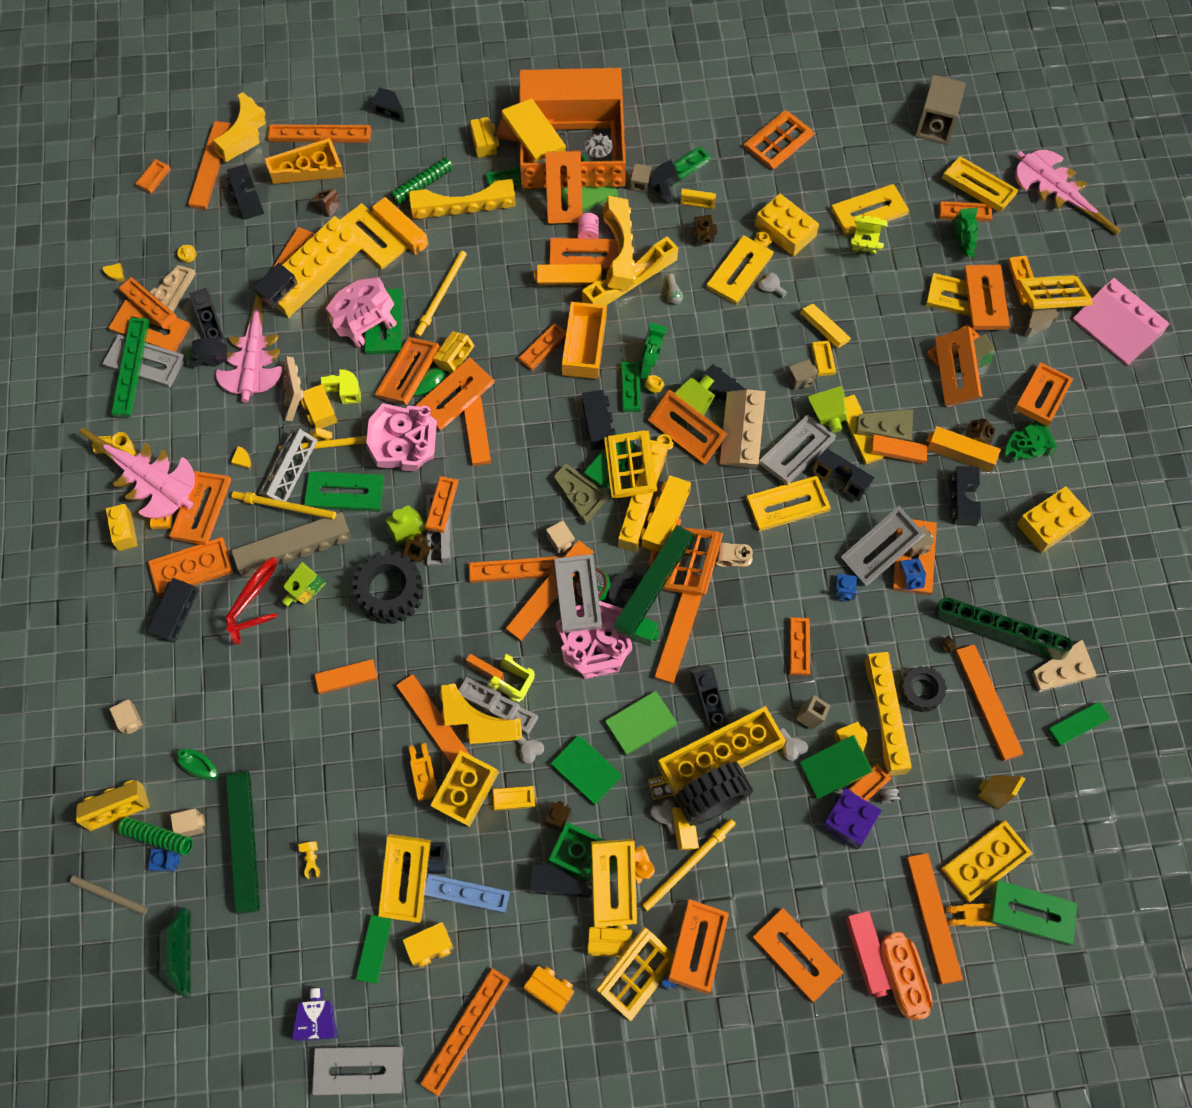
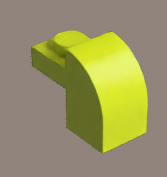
(346, 384)

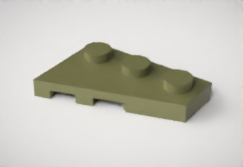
(888, 424)
(581, 492)

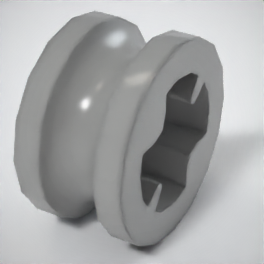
(890, 796)

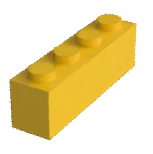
(666, 512)

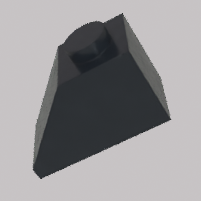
(387, 105)

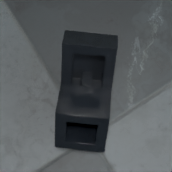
(663, 177)
(207, 351)

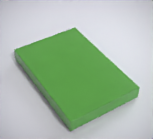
(591, 196)
(641, 723)

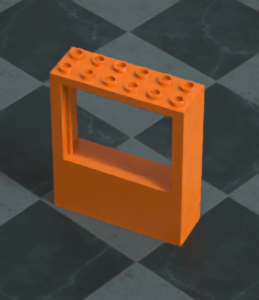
(577, 102)

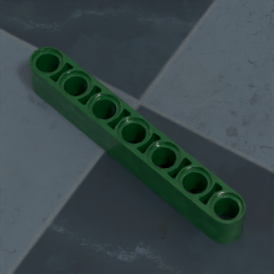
(653, 582)
(1012, 626)
(243, 842)

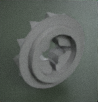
(598, 151)

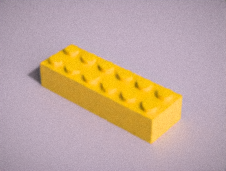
(318, 262)
(738, 742)

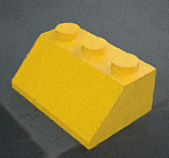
(112, 805)

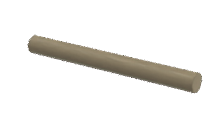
(108, 895)

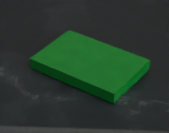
(836, 767)
(586, 770)

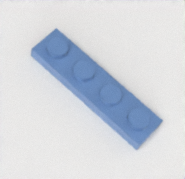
(467, 893)

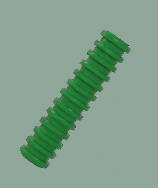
(421, 180)
(155, 836)

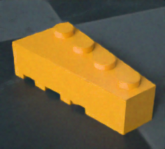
(305, 163)

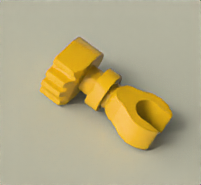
(310, 857)

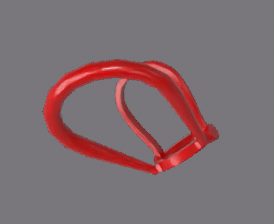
(247, 594)

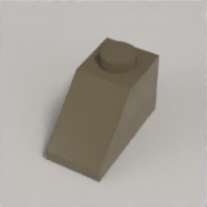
(1040, 320)

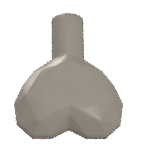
(772, 283)
(793, 746)
(530, 749)
(663, 814)

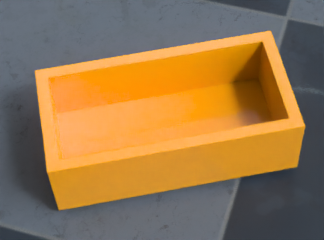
(584, 340)

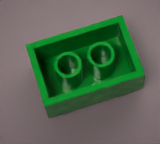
(573, 853)

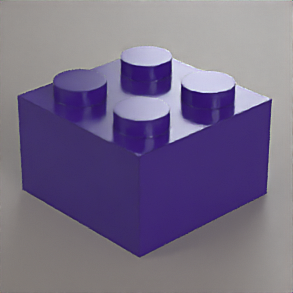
(851, 819)

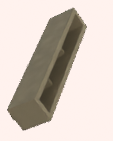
(292, 544)

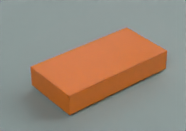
(153, 176)
(483, 667)
(870, 784)

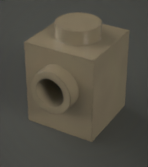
(640, 178)
(802, 374)
(923, 545)
(813, 712)

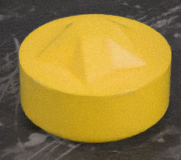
(187, 253)
(654, 383)

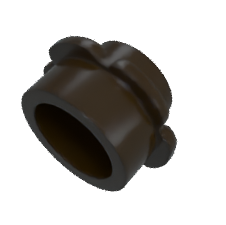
(948, 644)

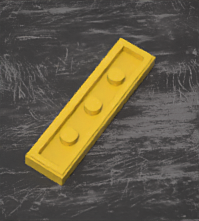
(862, 441)

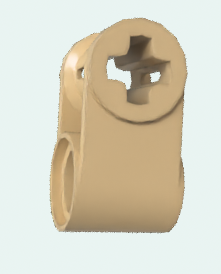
(731, 555)

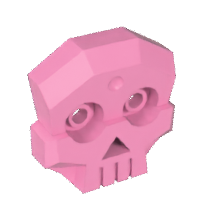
(360, 308)
(386, 436)
(611, 648)

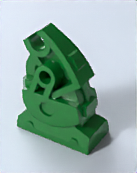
(966, 230)
(652, 348)
(1031, 442)

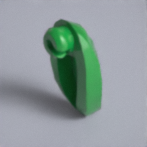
(430, 381)
(197, 764)

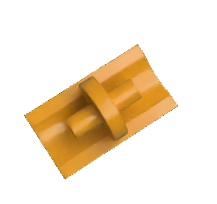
(643, 867)

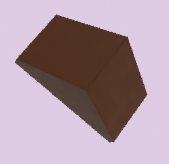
(326, 202)

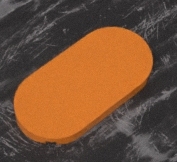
(906, 976)

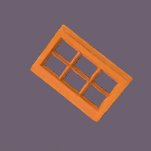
(786, 152)
(708, 565)

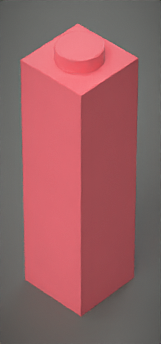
(868, 953)

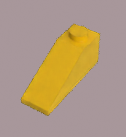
(1000, 789)

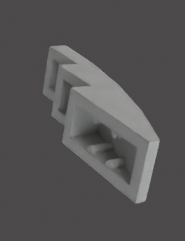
(495, 704)

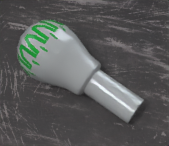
(675, 295)

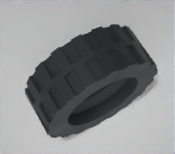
(618, 583)
(933, 678)

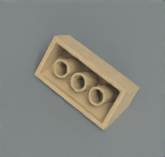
(743, 428)

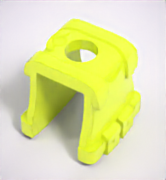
(870, 227)
(509, 665)

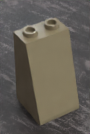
(941, 109)

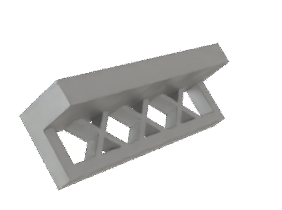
(282, 462)
(445, 549)

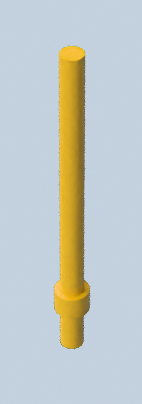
(426, 319)
(335, 443)
(251, 498)
(717, 836)

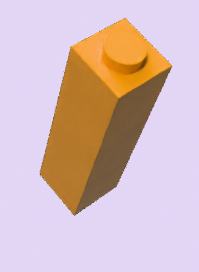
(401, 225)
(567, 275)
(963, 449)

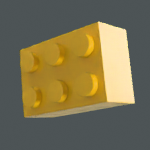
(786, 224)
(1053, 519)
(465, 788)

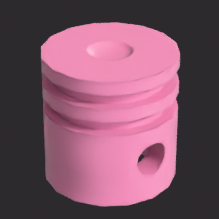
(588, 226)

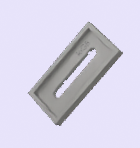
(152, 353)
(806, 427)
(856, 554)
(585, 567)
(387, 1083)

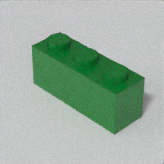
(598, 470)

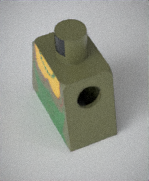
(984, 352)

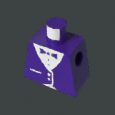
(315, 1019)

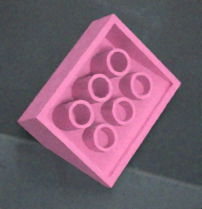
(1121, 322)

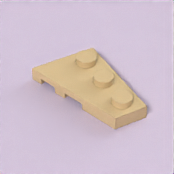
(174, 286)
(291, 384)
(1072, 669)

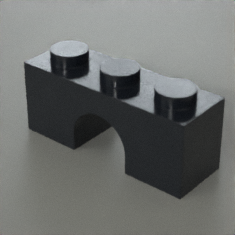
(241, 181)
(833, 465)
(965, 510)

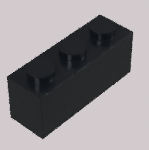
(597, 418)
(173, 610)

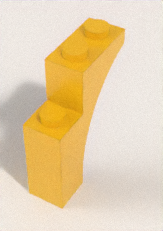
(244, 132)
(480, 727)

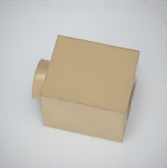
(560, 537)
(126, 717)
(188, 822)

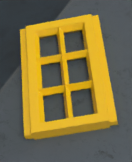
(1084, 299)
(613, 468)
(621, 965)

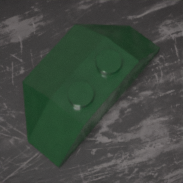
(176, 953)

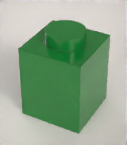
(647, 632)

